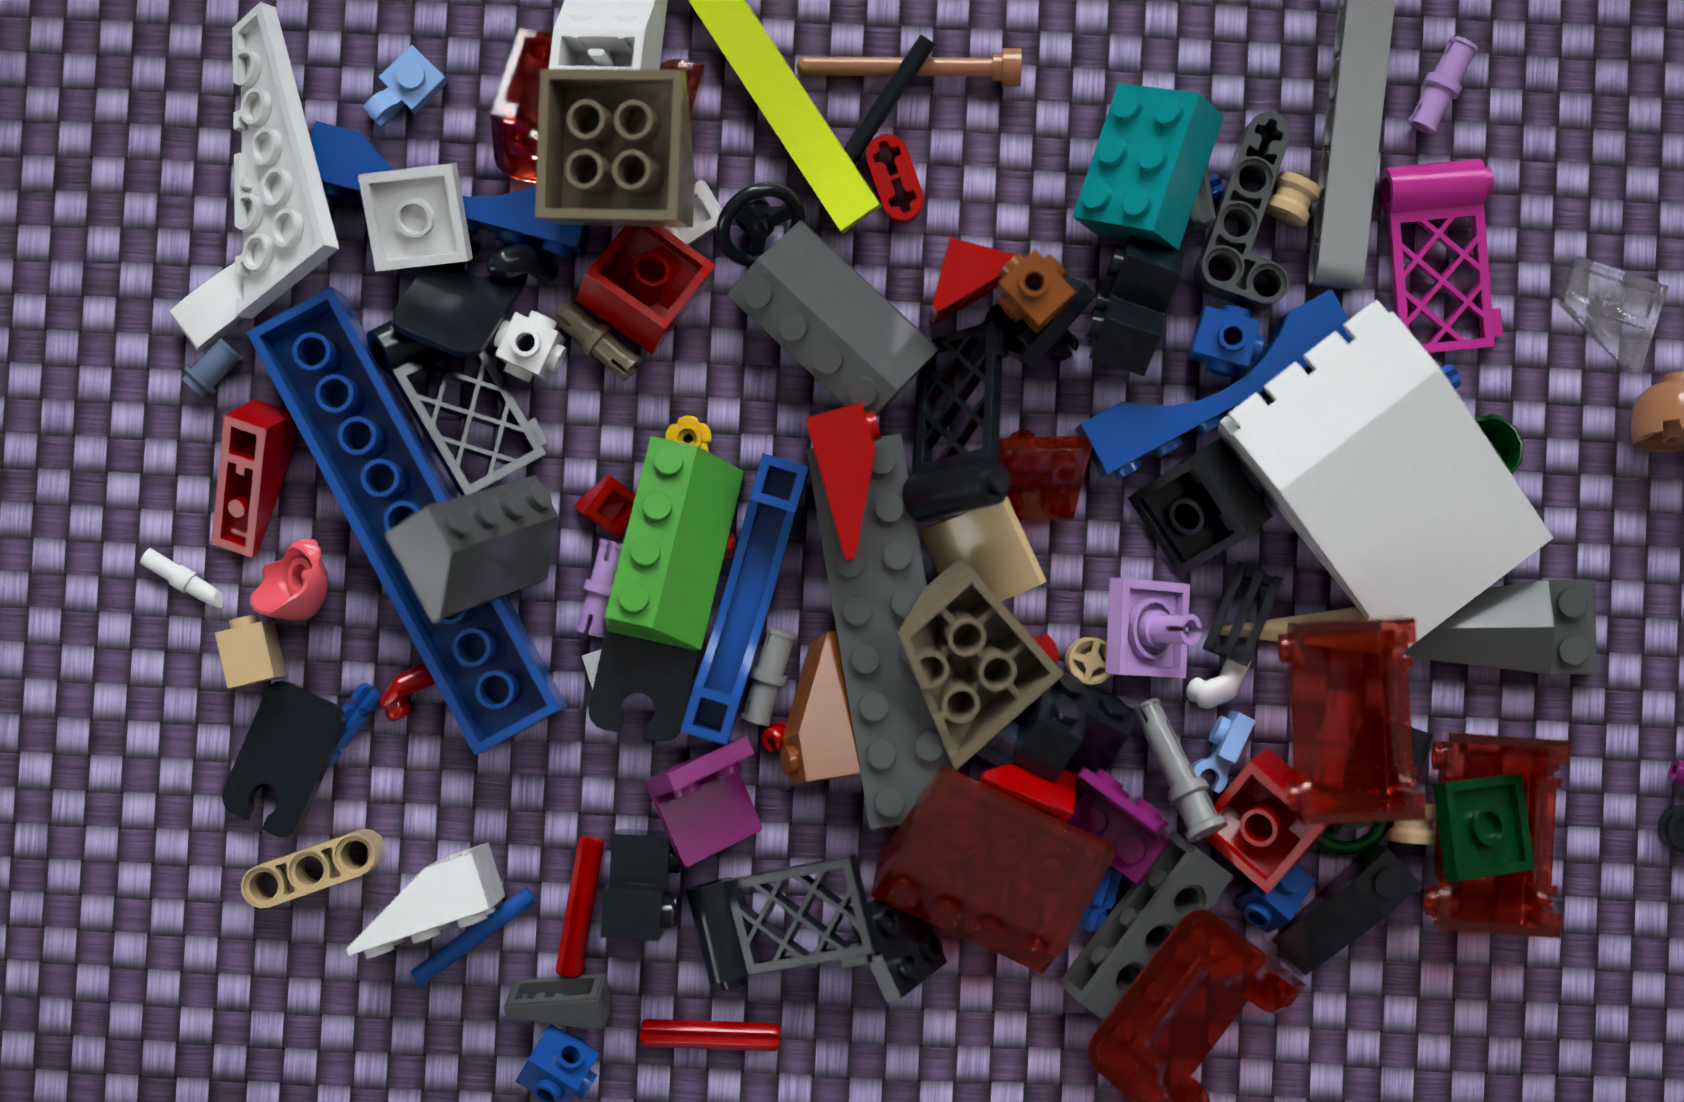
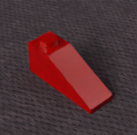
(845, 459)
(251, 471)

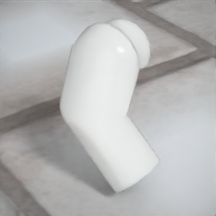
(1217, 689)

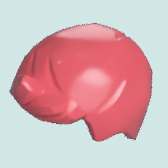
(294, 585)

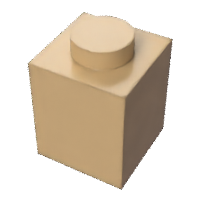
(250, 652)

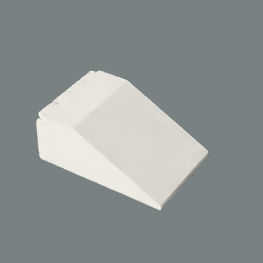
(1385, 474)

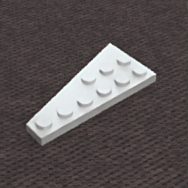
(276, 175)

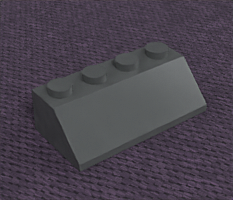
(832, 320)
(477, 546)

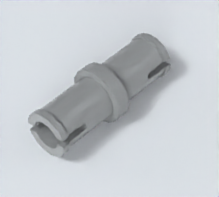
(768, 676)

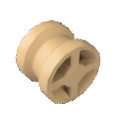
(1293, 199)
(1092, 661)
(1415, 830)

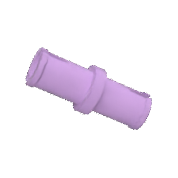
(1442, 85)
(599, 589)

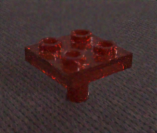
(1044, 473)

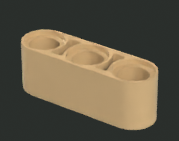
(292, 875)

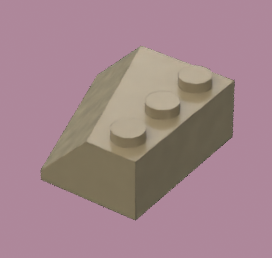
(972, 660)

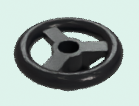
(756, 219)

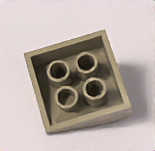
(614, 148)

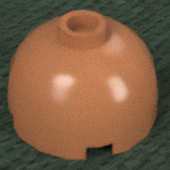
(1659, 416)

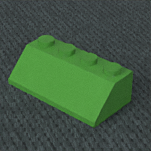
(674, 545)

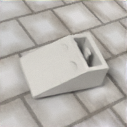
(609, 34)
(448, 890)

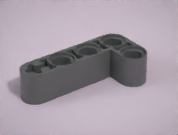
(1249, 209)

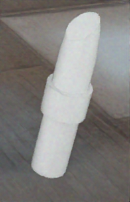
(182, 578)

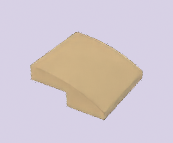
(990, 544)

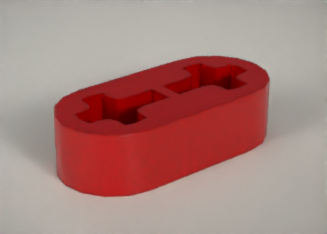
(904, 175)

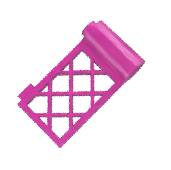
(1439, 193)

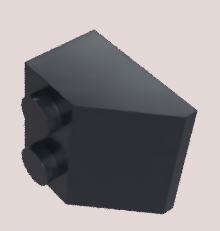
(1200, 507)

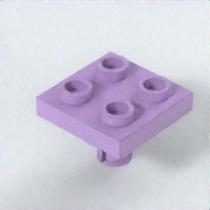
(1149, 628)

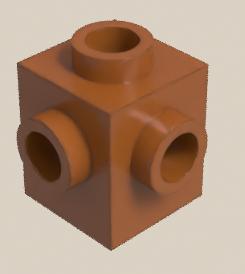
(1039, 306)

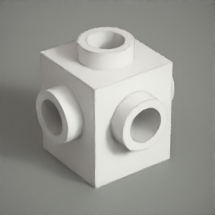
(542, 358)

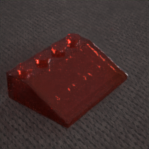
(991, 869)

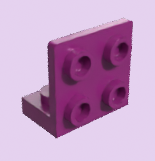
(705, 802)
(1132, 827)

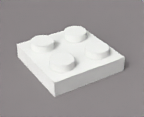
(415, 217)

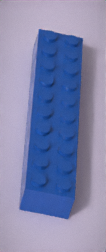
(381, 479)

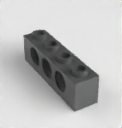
(1141, 923)

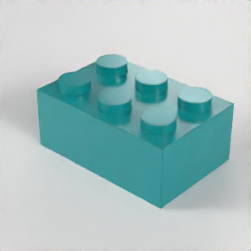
(1148, 164)

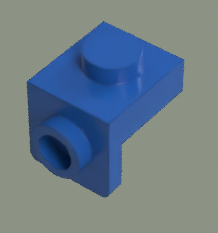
(1280, 905)

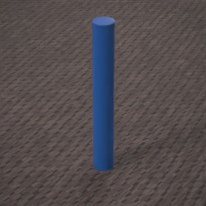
(473, 936)

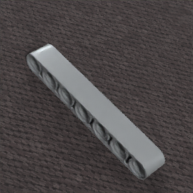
(1351, 143)

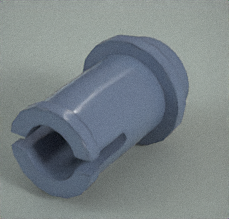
(211, 368)

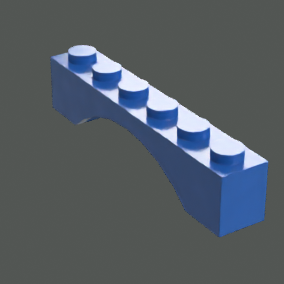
(348, 153)
(1133, 429)
(746, 599)

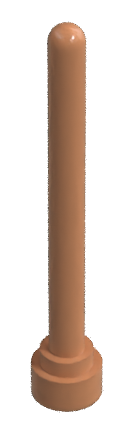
(1003, 67)

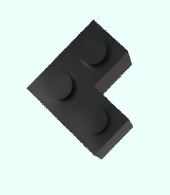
(1132, 311)
(1071, 725)
(638, 891)

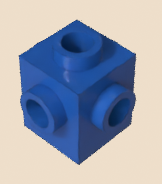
(1211, 348)
(559, 1067)

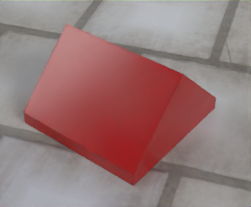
(965, 277)

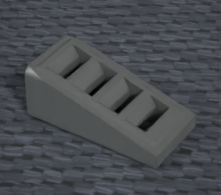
(562, 1000)

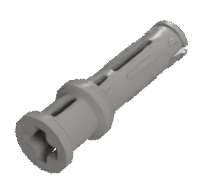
(1186, 789)

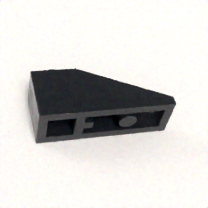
(1346, 908)

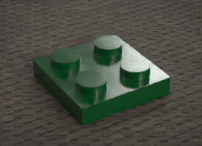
(1483, 826)

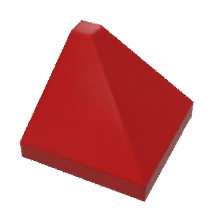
(608, 505)

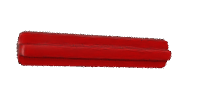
(579, 906)
(710, 1034)

